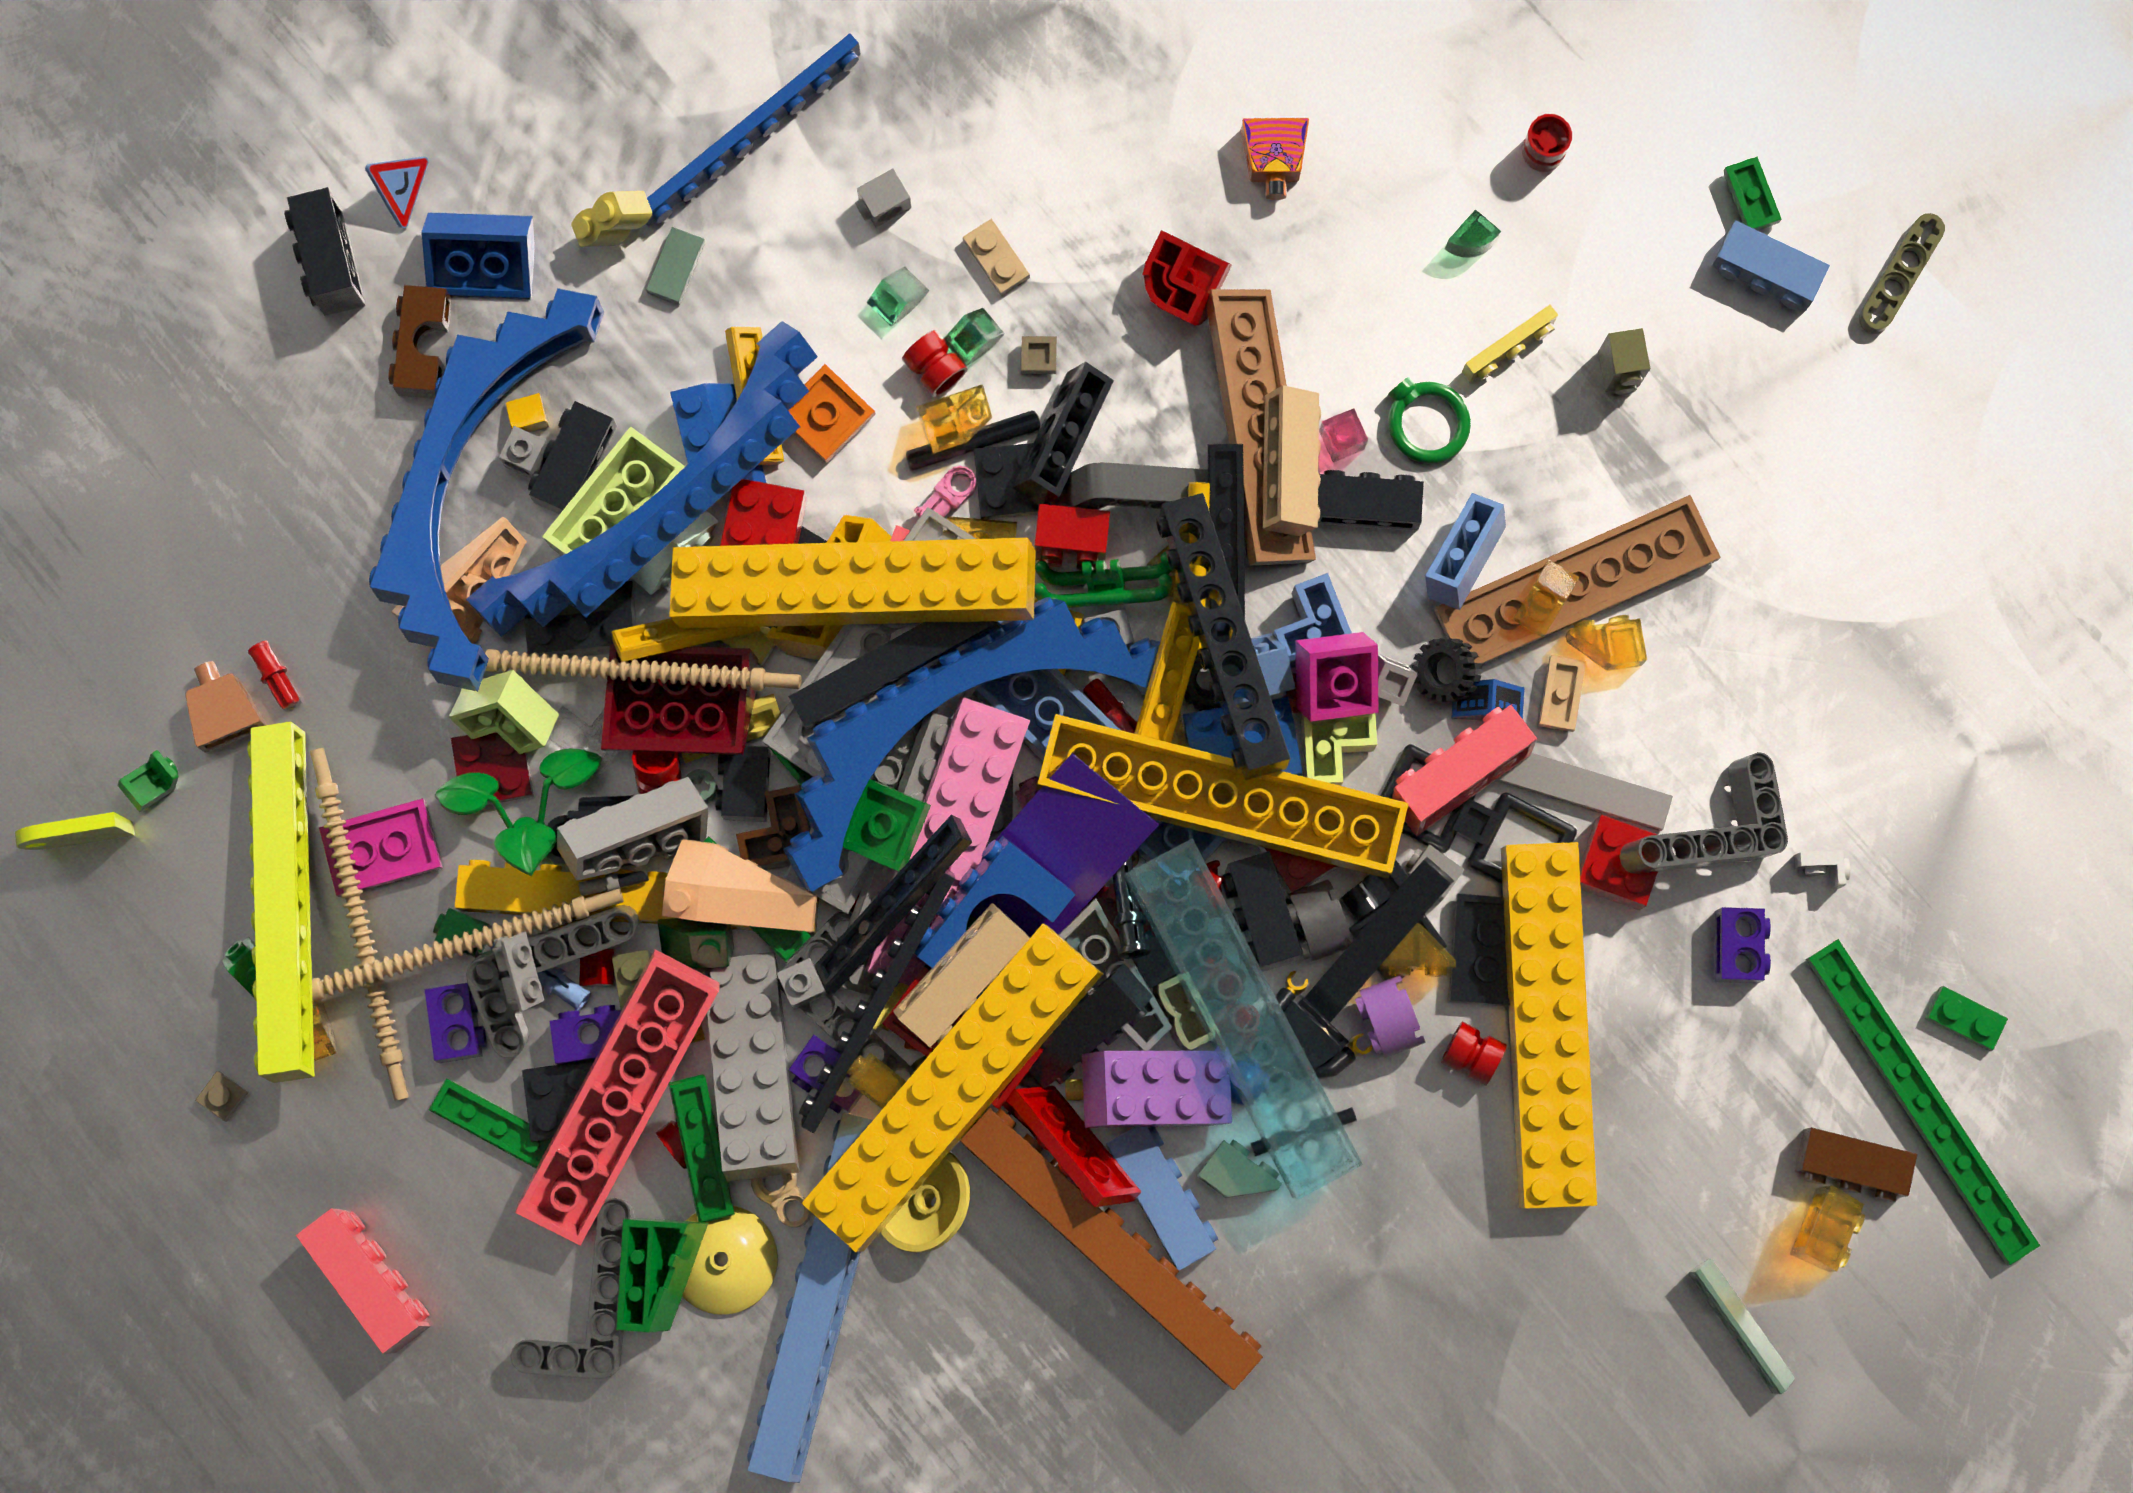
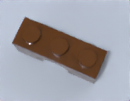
(420, 312)

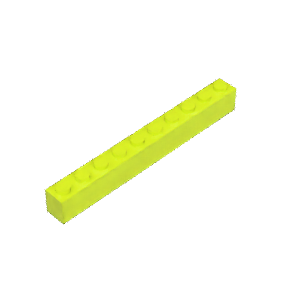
(281, 903)

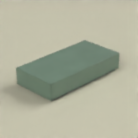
(675, 265)

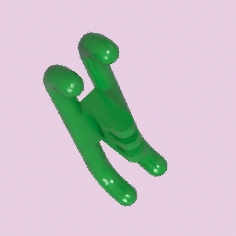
(1105, 584)

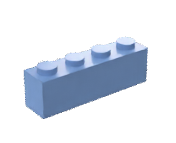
(1162, 1197)

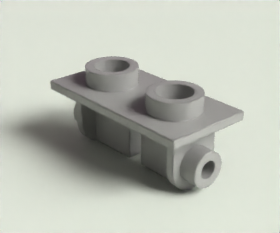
(523, 985)

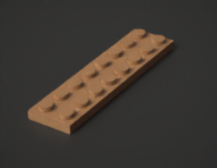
(1247, 370)
(1609, 571)

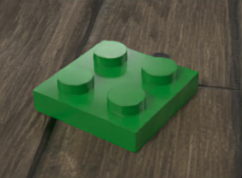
(885, 825)

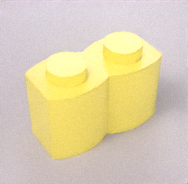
(611, 218)

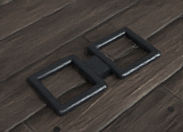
(1475, 820)

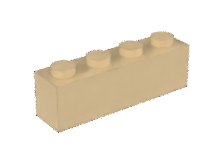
(1291, 461)
(961, 975)

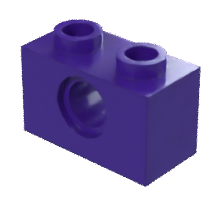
(567, 1033)

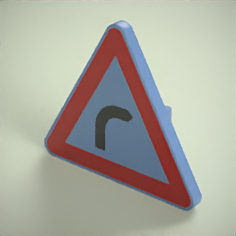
(398, 185)

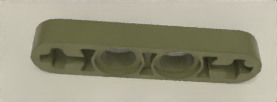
(1899, 271)

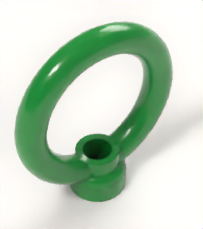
(1405, 394)

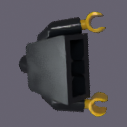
(1317, 1036)

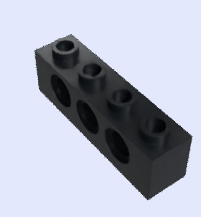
(1063, 434)

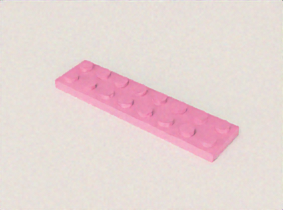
(969, 785)

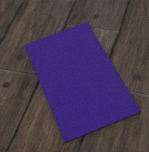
(1074, 840)

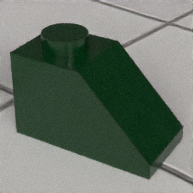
(696, 942)

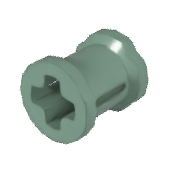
(696, 777)

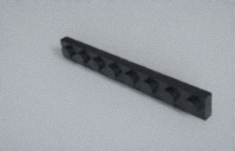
(868, 1012)

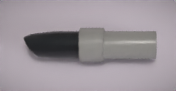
(612, 882)

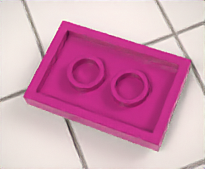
(387, 845)

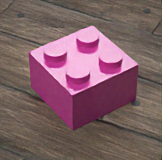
(1336, 676)

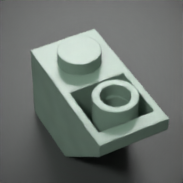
(1235, 1174)

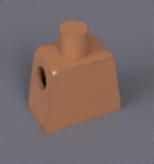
(220, 708)

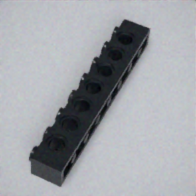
(1193, 517)

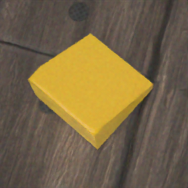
(527, 413)

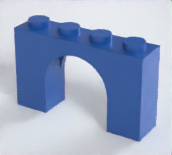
(1002, 871)

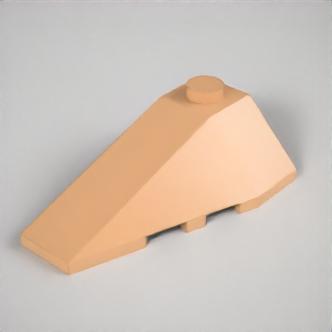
(486, 556)
(723, 888)

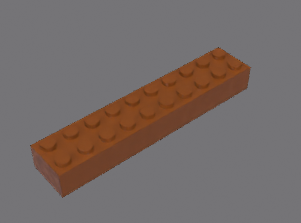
(1112, 1250)

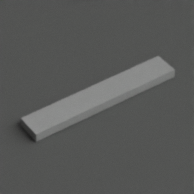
(1590, 790)

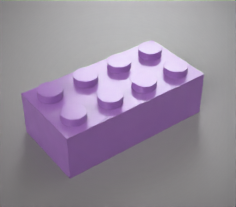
(1155, 1089)

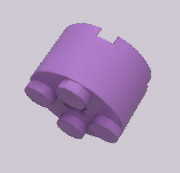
(1390, 1016)

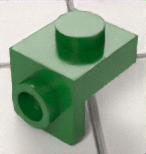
(150, 781)
(240, 964)

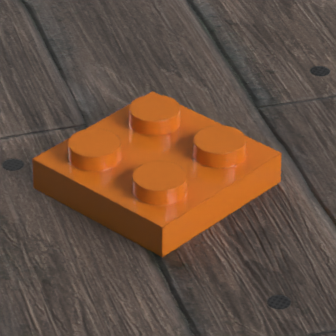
(829, 414)

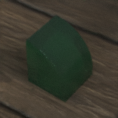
(1473, 236)
(897, 295)
(973, 336)

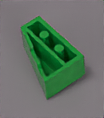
(655, 1271)

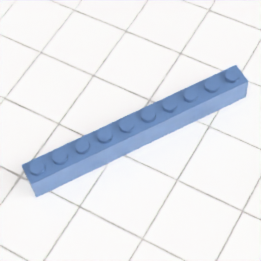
(808, 1340)

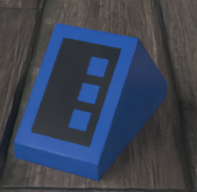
(1486, 697)

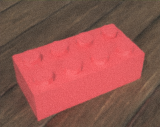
(1464, 768)
(364, 1280)

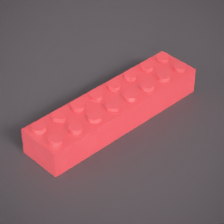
(617, 1097)

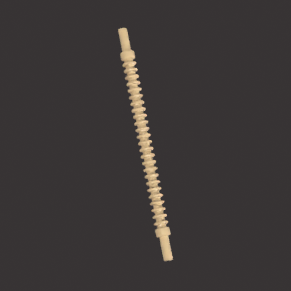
(756, 679)
(327, 792)
(577, 908)

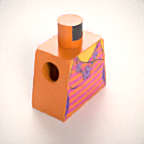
(1274, 151)

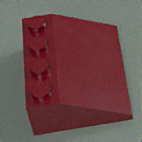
(676, 715)

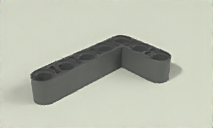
(1127, 485)
(1753, 825)
(572, 949)
(839, 1012)
(598, 1306)

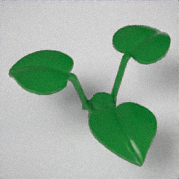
(526, 840)

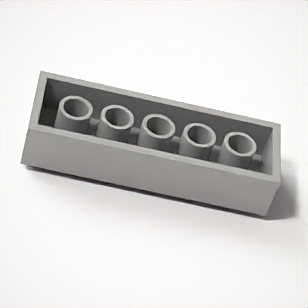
(751, 1070)

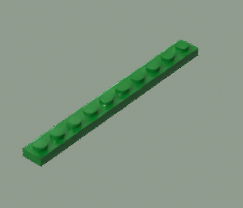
(1923, 1102)

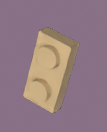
(996, 257)
(1562, 693)

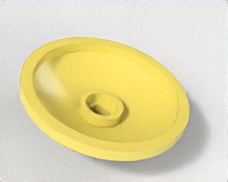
(923, 1227)
(749, 1267)

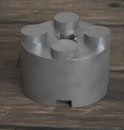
(1318, 921)

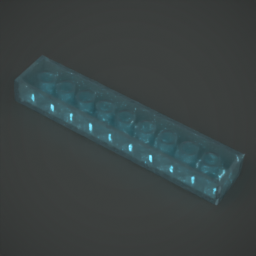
(1243, 1019)

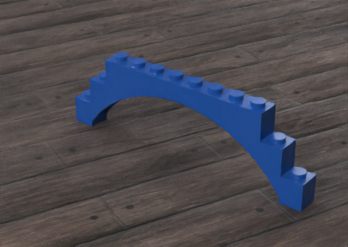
(472, 383)
(605, 563)
(861, 739)

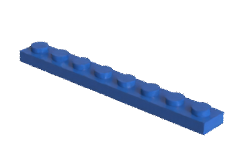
(760, 122)

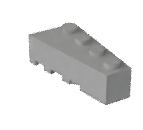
(634, 830)
(1099, 944)

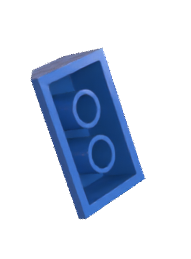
(479, 254)
(699, 415)
(1205, 733)

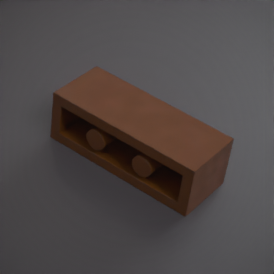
(1855, 1164)

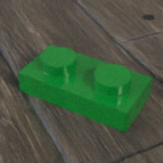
(1752, 194)
(1966, 1018)

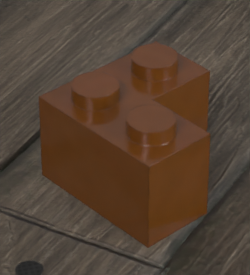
(787, 820)

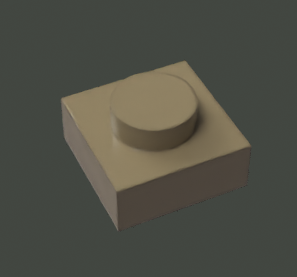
(1038, 355)
(221, 1096)

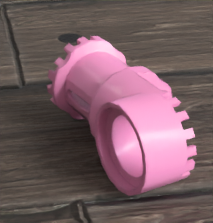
(944, 496)

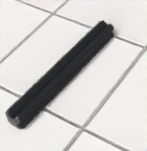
(986, 436)

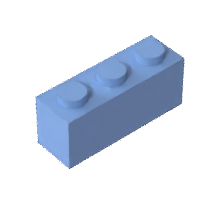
(1770, 266)
(1465, 551)

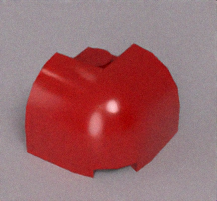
(1181, 276)

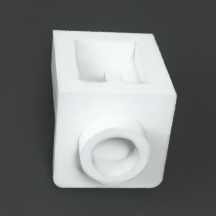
(1818, 861)

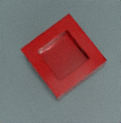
(597, 969)

